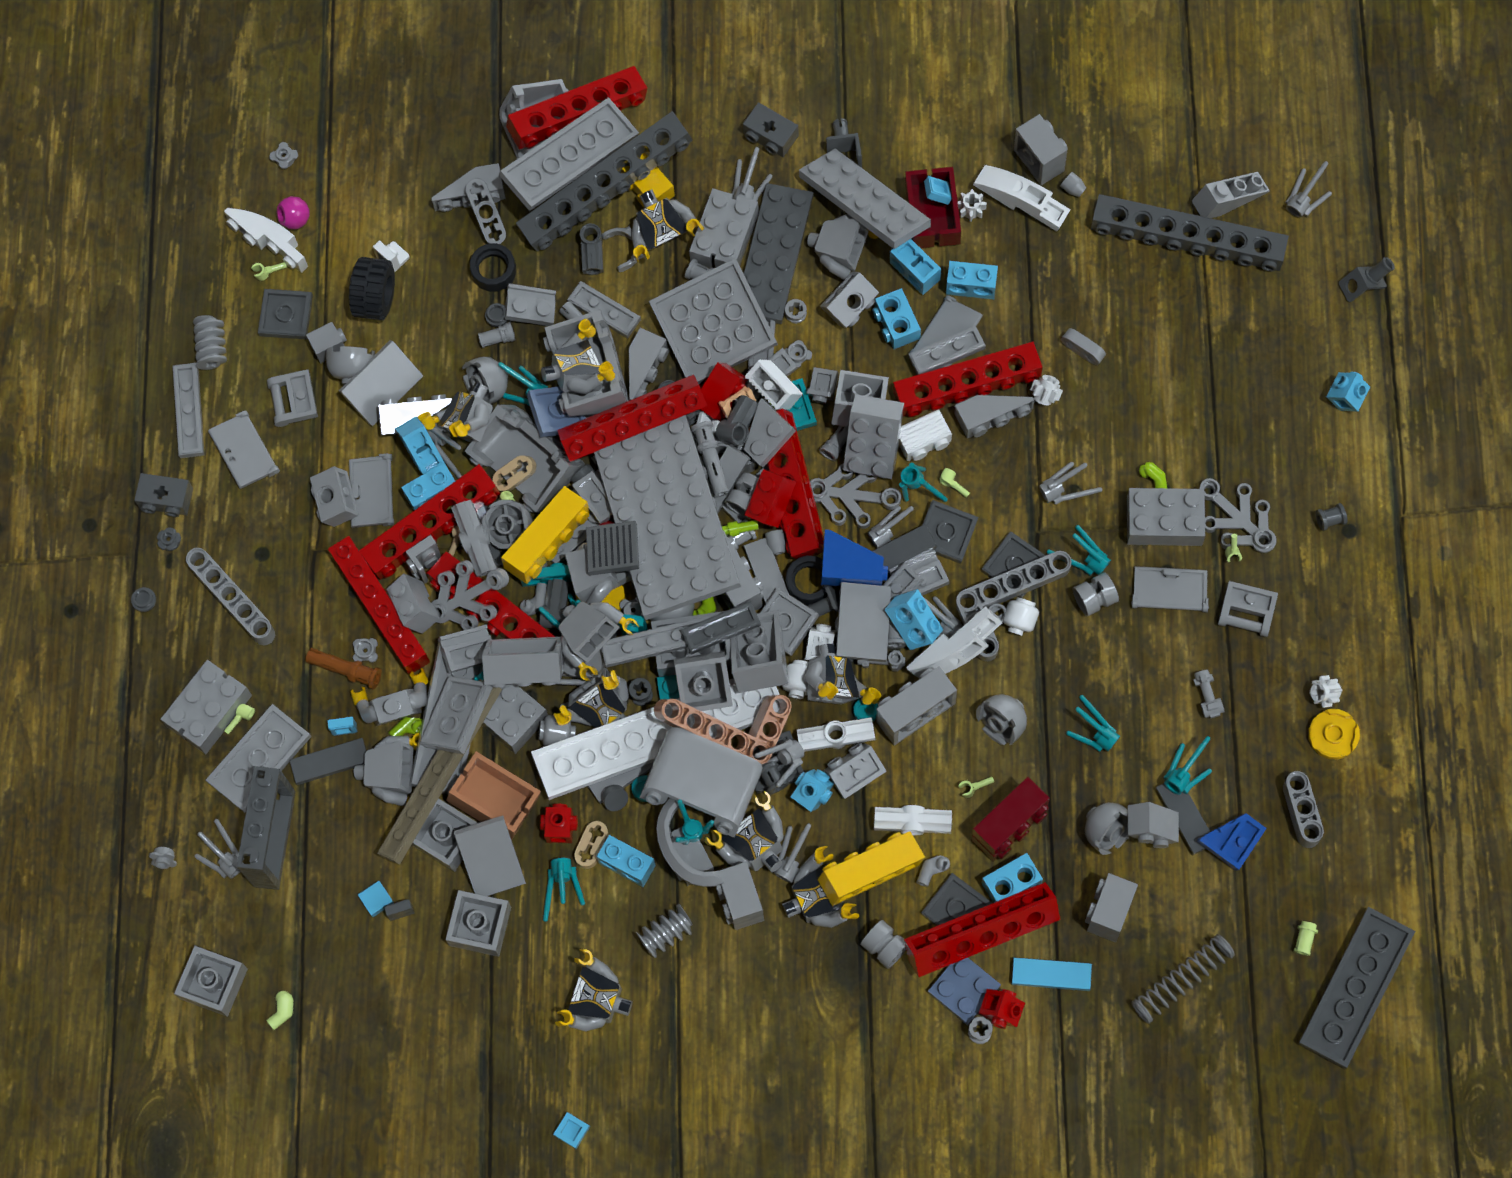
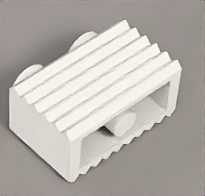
(773, 384)
(924, 435)

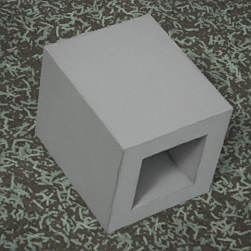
(326, 337)

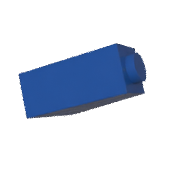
(850, 562)

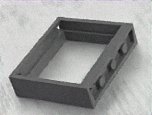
(266, 828)

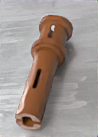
(353, 670)

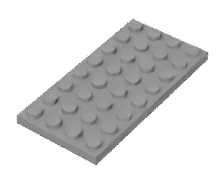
(680, 536)

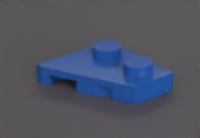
(1234, 840)

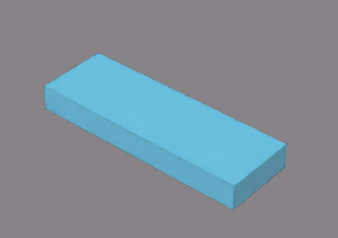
(1051, 974)

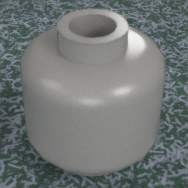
(551, 732)

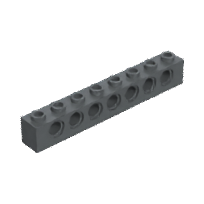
(591, 182)
(1199, 226)

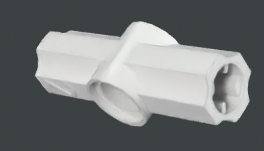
(853, 732)
(913, 819)

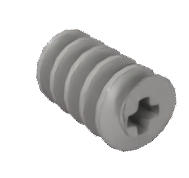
(209, 342)
(665, 931)

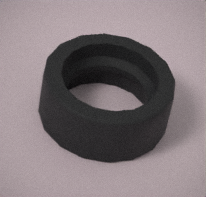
(487, 251)
(797, 565)

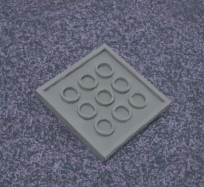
(713, 321)

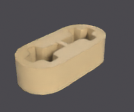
(517, 477)
(586, 842)

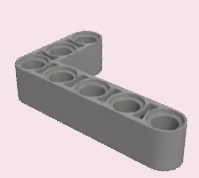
(1005, 593)

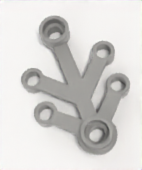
(849, 493)
(1240, 519)
(464, 596)

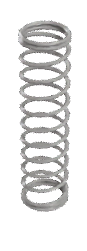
(1222, 944)

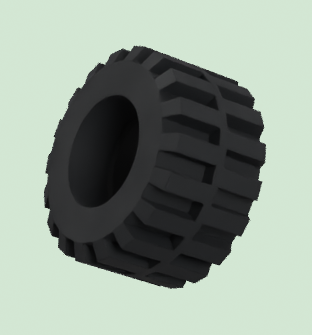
(371, 288)

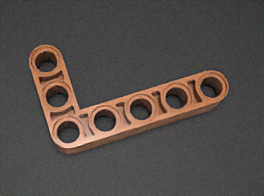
(725, 732)

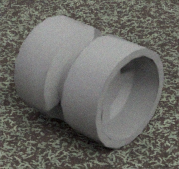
(740, 498)
(1096, 594)
(881, 941)

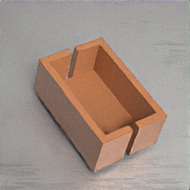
(493, 792)

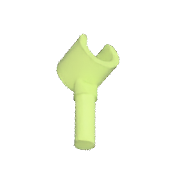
(266, 270)
(947, 479)
(1233, 549)
(243, 711)
(974, 786)

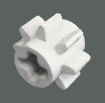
(976, 200)
(1046, 390)
(1325, 691)

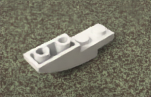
(1022, 193)
(265, 232)
(960, 648)

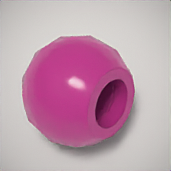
(293, 212)

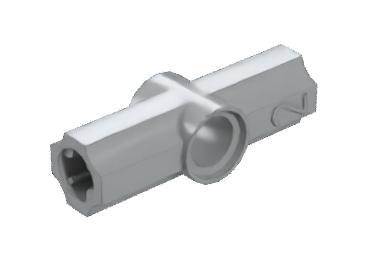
(474, 538)

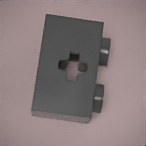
(770, 130)
(154, 487)

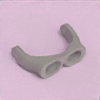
(627, 232)

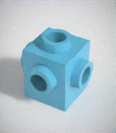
(1348, 391)
(812, 789)

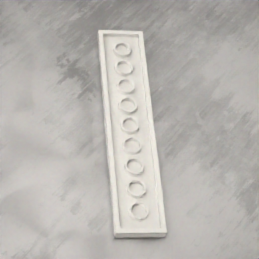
(629, 743)

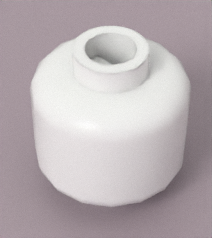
(1021, 616)
(797, 684)

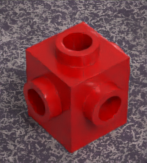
(555, 831)
(1002, 1008)

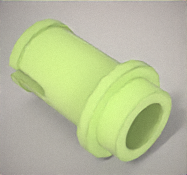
(1305, 937)

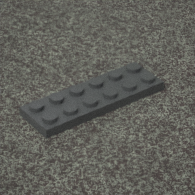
(777, 247)
(1356, 988)

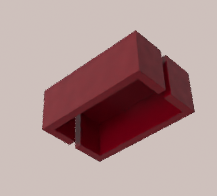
(944, 218)
(1011, 820)

